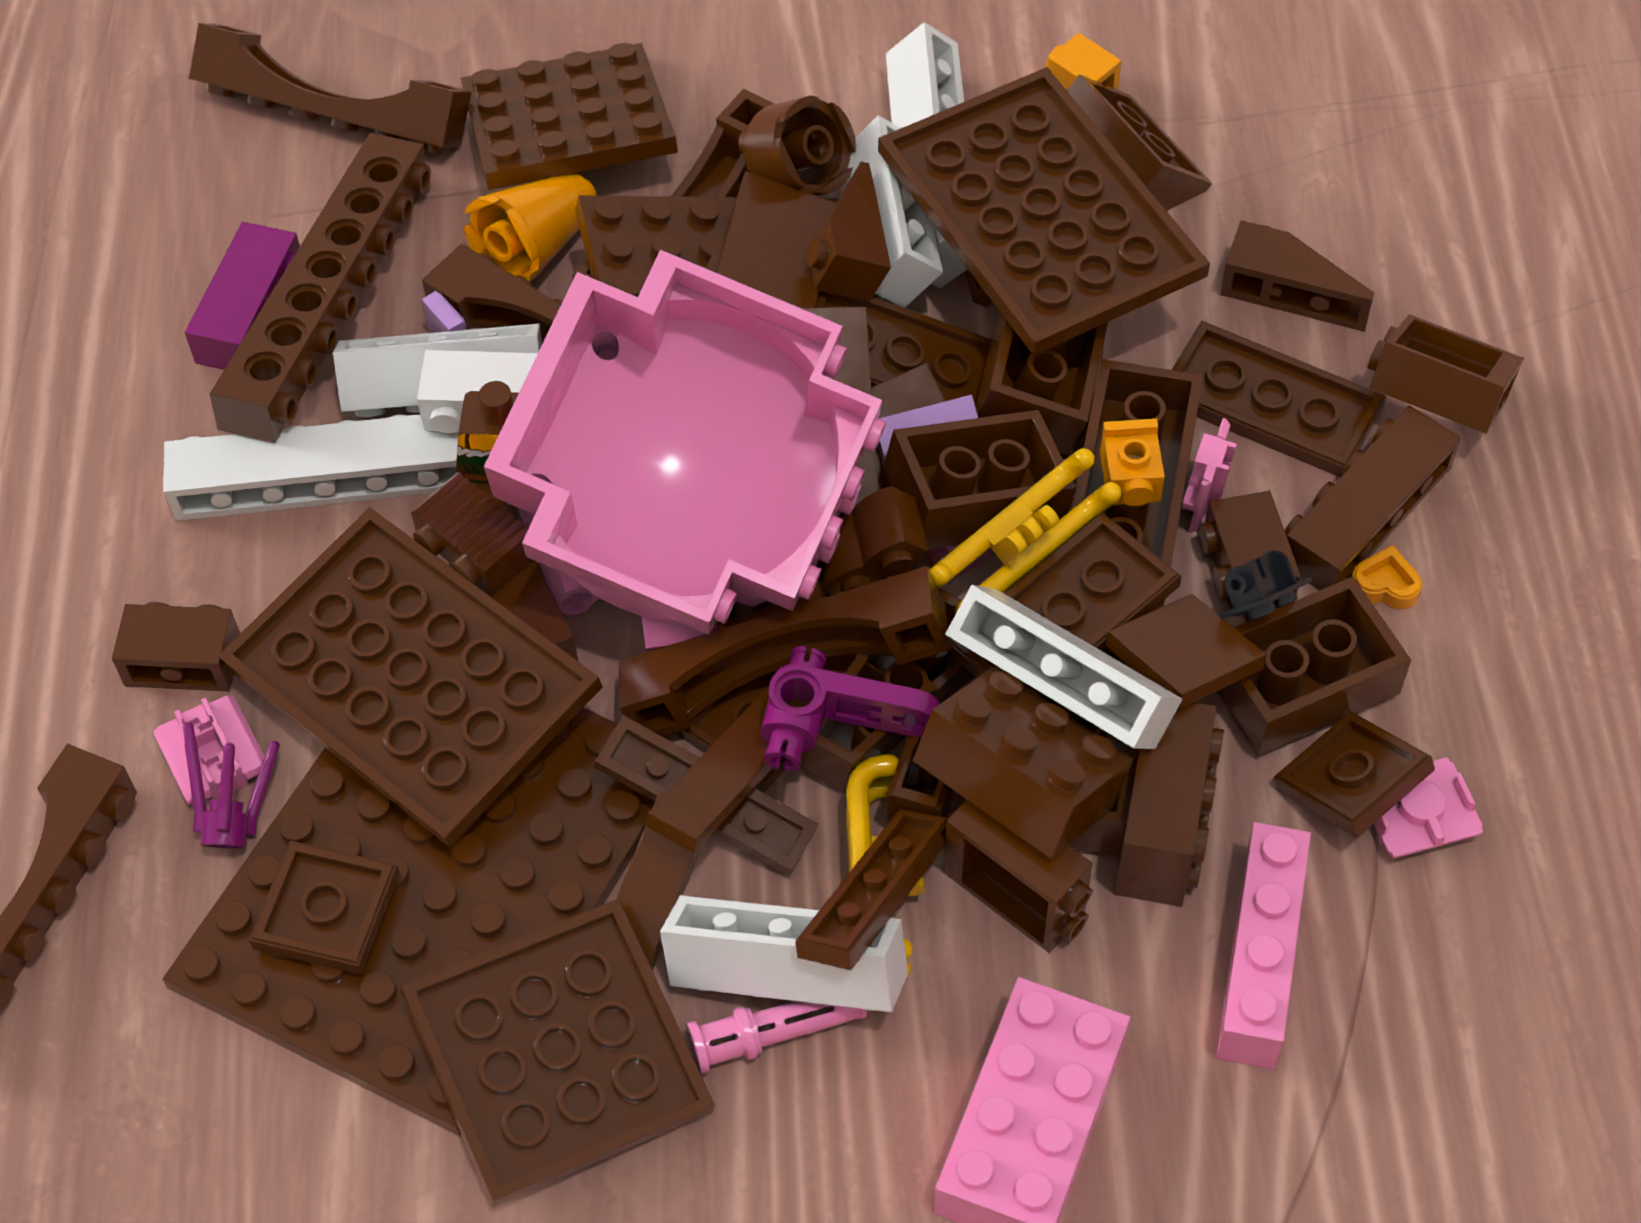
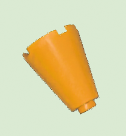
(526, 223)

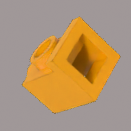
(1133, 460)

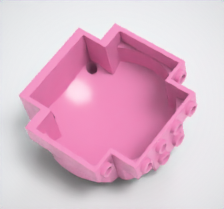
(685, 445)

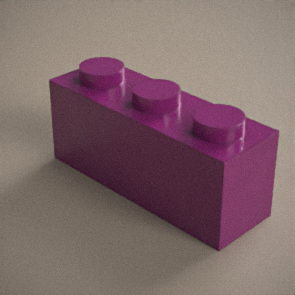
(239, 291)

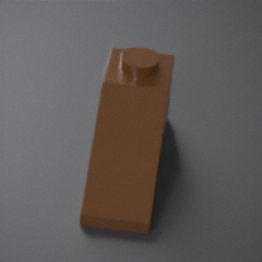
(851, 248)
(1289, 276)

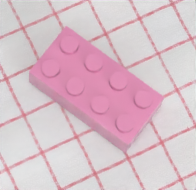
(1032, 1109)

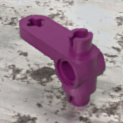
(836, 698)

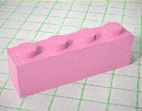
(1264, 946)

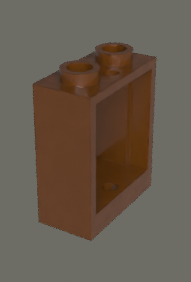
(1444, 372)
(1017, 880)

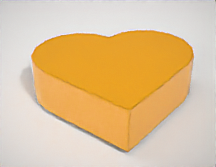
(1389, 579)

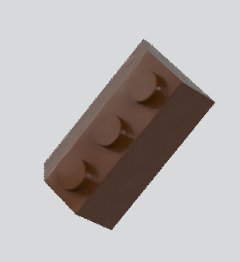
(1140, 142)

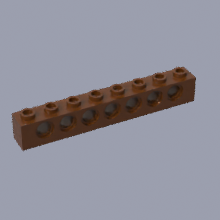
(320, 289)

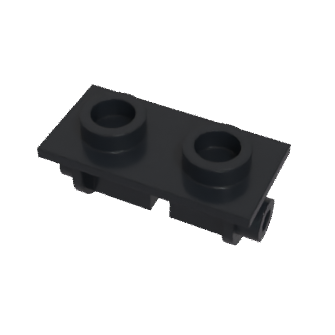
(1262, 585)

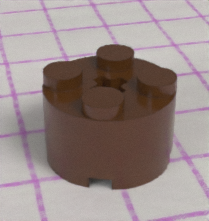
(800, 145)

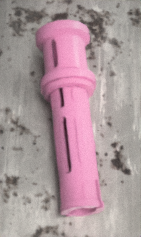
(748, 1040)

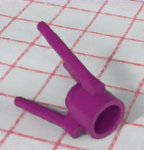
(225, 822)

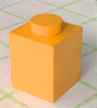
(1083, 58)

